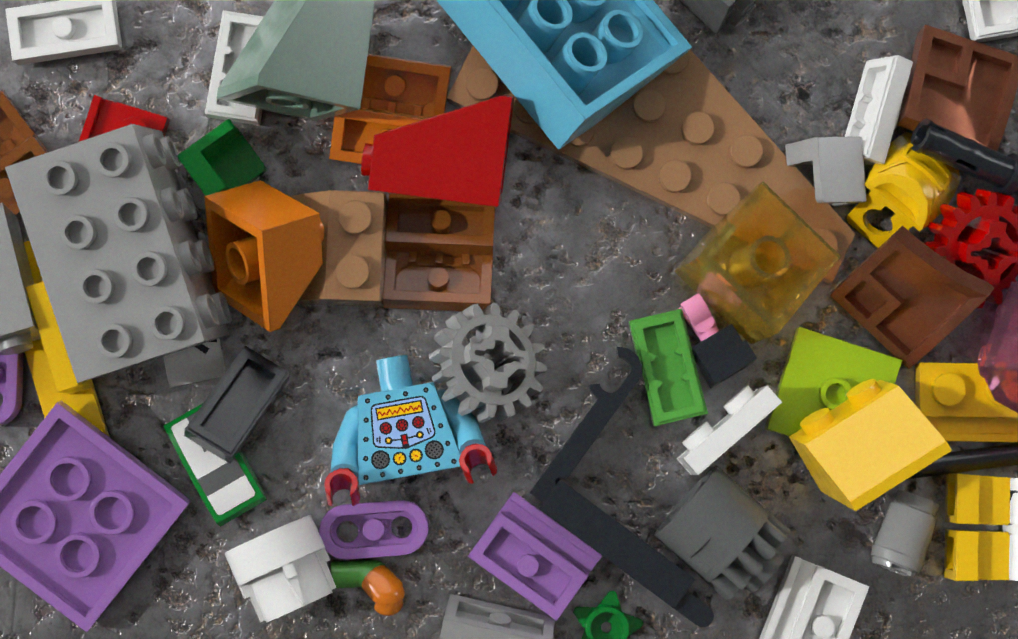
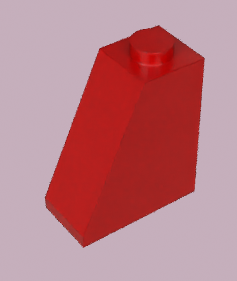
(445, 156)

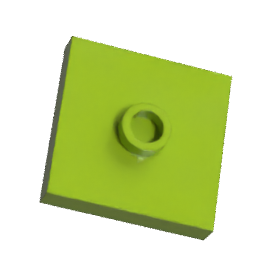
(821, 374)

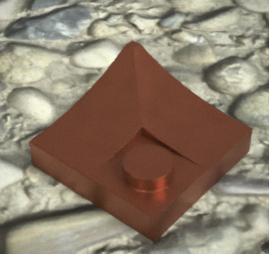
(960, 86)
(909, 296)

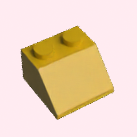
(867, 443)

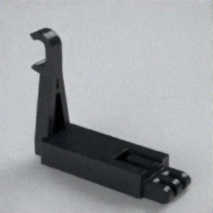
(599, 528)

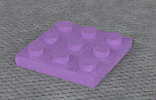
(80, 515)

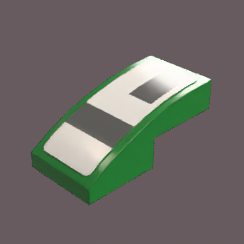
(224, 487)

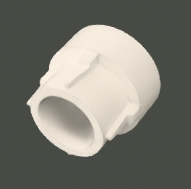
(282, 569)

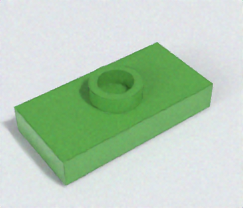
(668, 367)

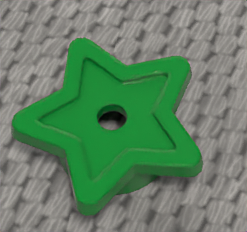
(607, 611)

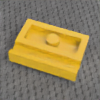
(961, 404)

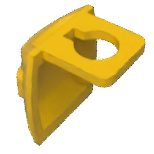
(909, 186)

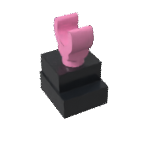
(719, 352)

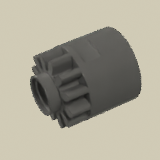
(724, 535)

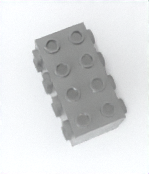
(119, 250)

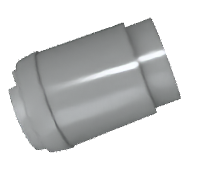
(905, 534)

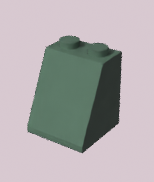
(304, 59)

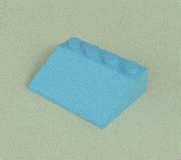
(570, 57)

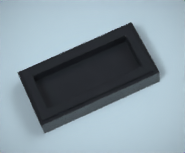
(237, 404)

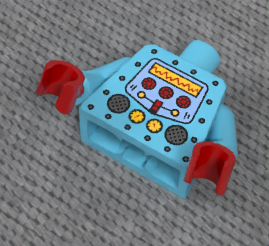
(403, 434)

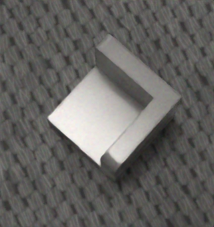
(836, 167)

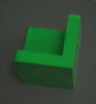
(222, 160)

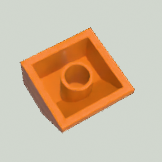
(262, 250)

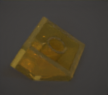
(758, 264)

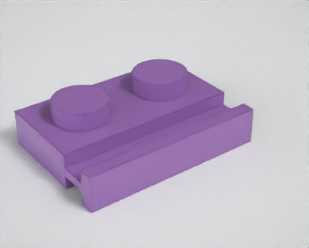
(535, 556)

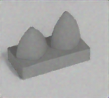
(485, 620)

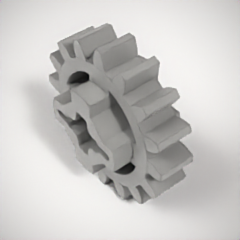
(473, 376)

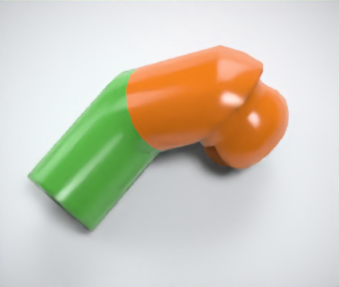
(375, 580)

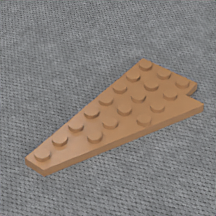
(675, 144)

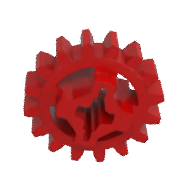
(980, 238)

